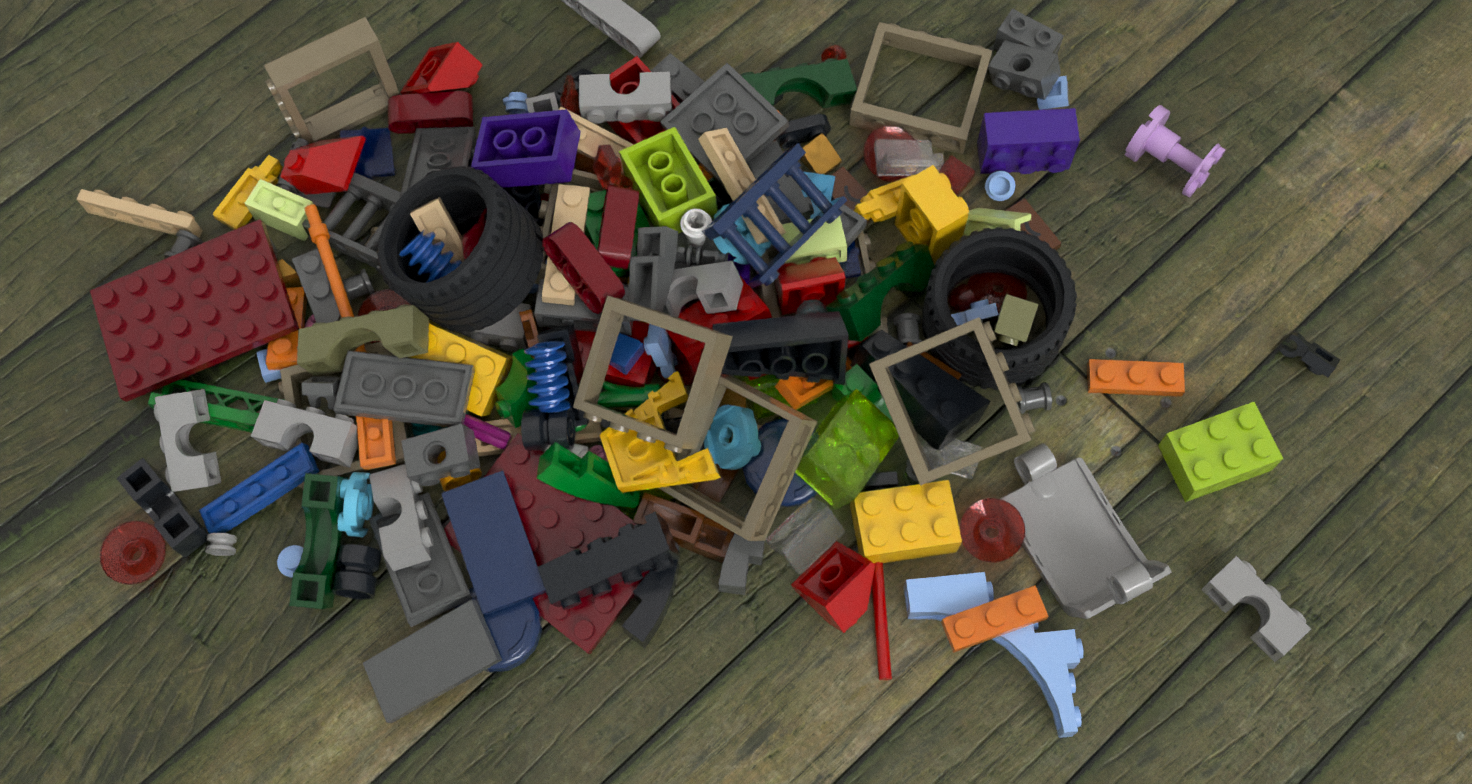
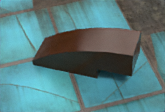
(688, 527)

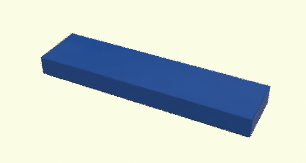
(259, 490)

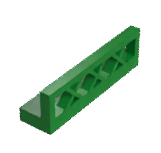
(219, 413)

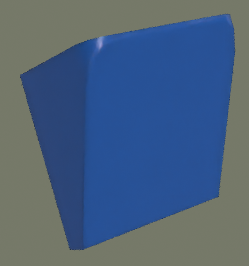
(626, 353)

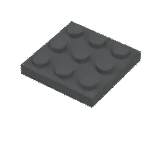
(728, 103)

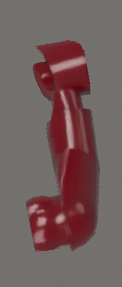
(472, 237)

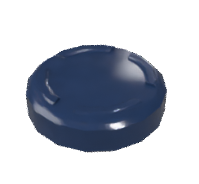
(755, 470)
(514, 631)

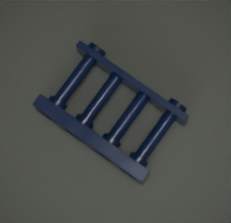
(746, 206)

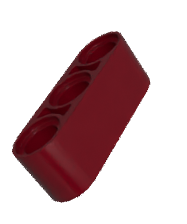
(429, 111)
(618, 225)
(582, 266)

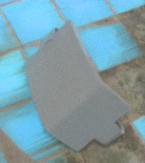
(1078, 536)

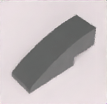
(653, 267)
(736, 563)

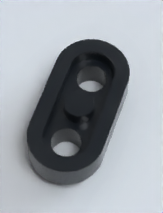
(803, 130)

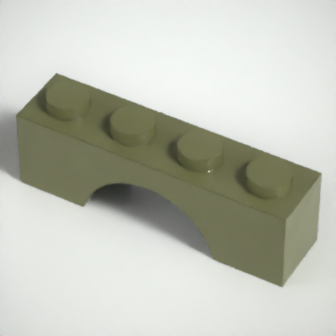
(1015, 320)
(325, 345)

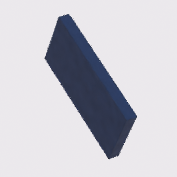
(493, 543)

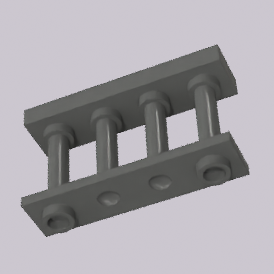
(377, 197)

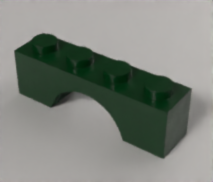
(826, 82)
(861, 304)
(316, 570)

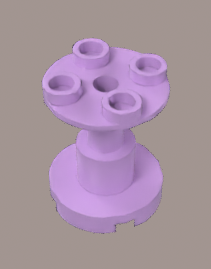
(1165, 145)

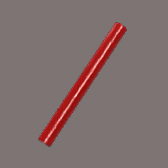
(881, 623)

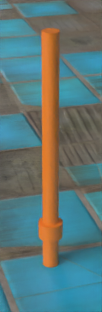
(320, 236)

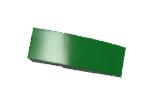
(583, 477)

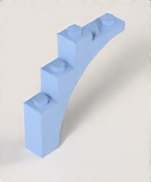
(1043, 653)

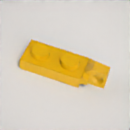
(881, 202)
(232, 209)

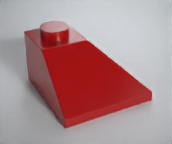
(444, 69)
(323, 165)
(837, 586)

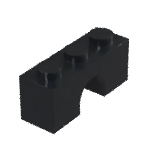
(164, 507)

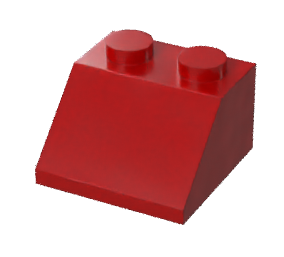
(816, 280)

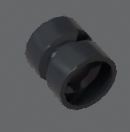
(545, 428)
(356, 572)

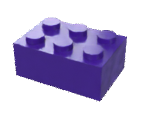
(1028, 141)
(527, 148)

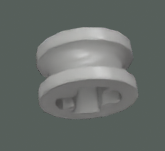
(221, 544)

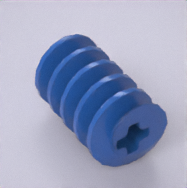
(430, 256)
(548, 376)

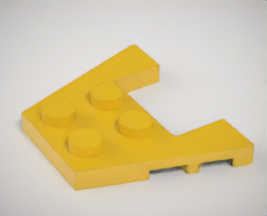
(649, 465)

